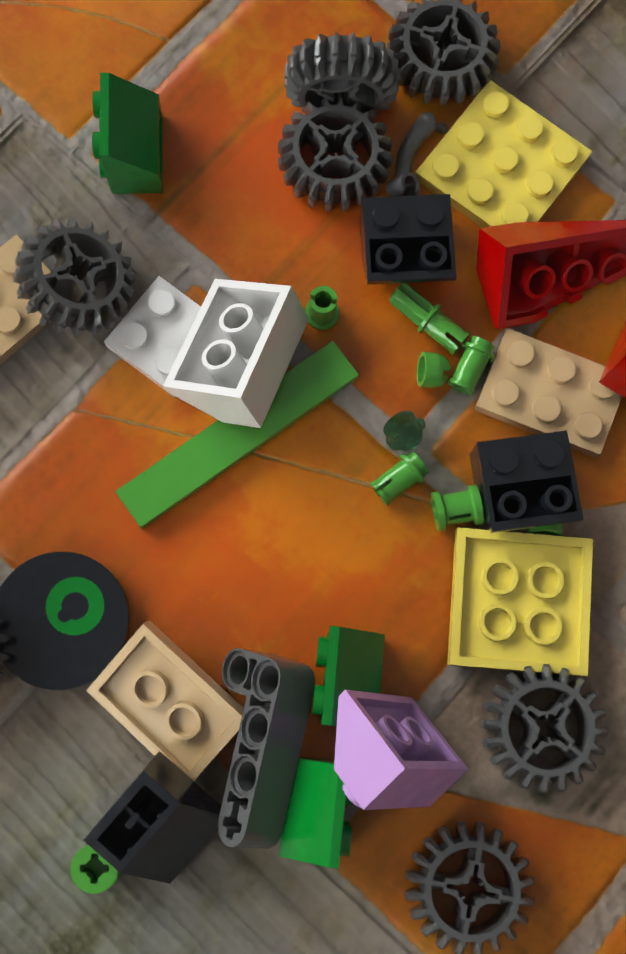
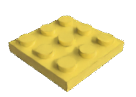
(502, 161)
(520, 601)

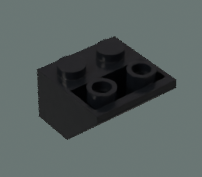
(407, 239)
(526, 481)
(156, 823)

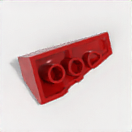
(543, 264)

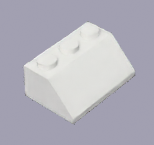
(238, 350)

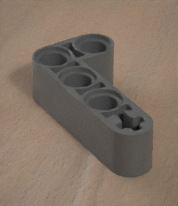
(266, 745)

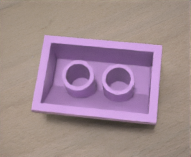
(391, 752)

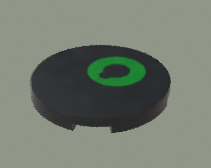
(62, 620)

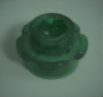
(404, 431)

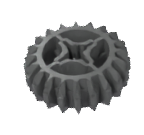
(465, 62)
(344, 68)
(331, 131)
(60, 295)
(576, 753)
(466, 911)

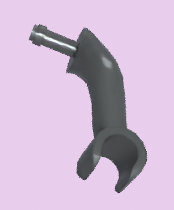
(405, 181)

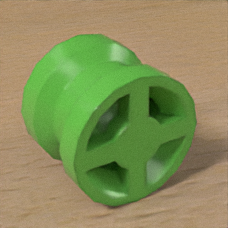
(99, 866)

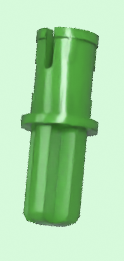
(428, 317)

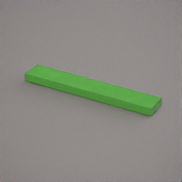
(227, 444)

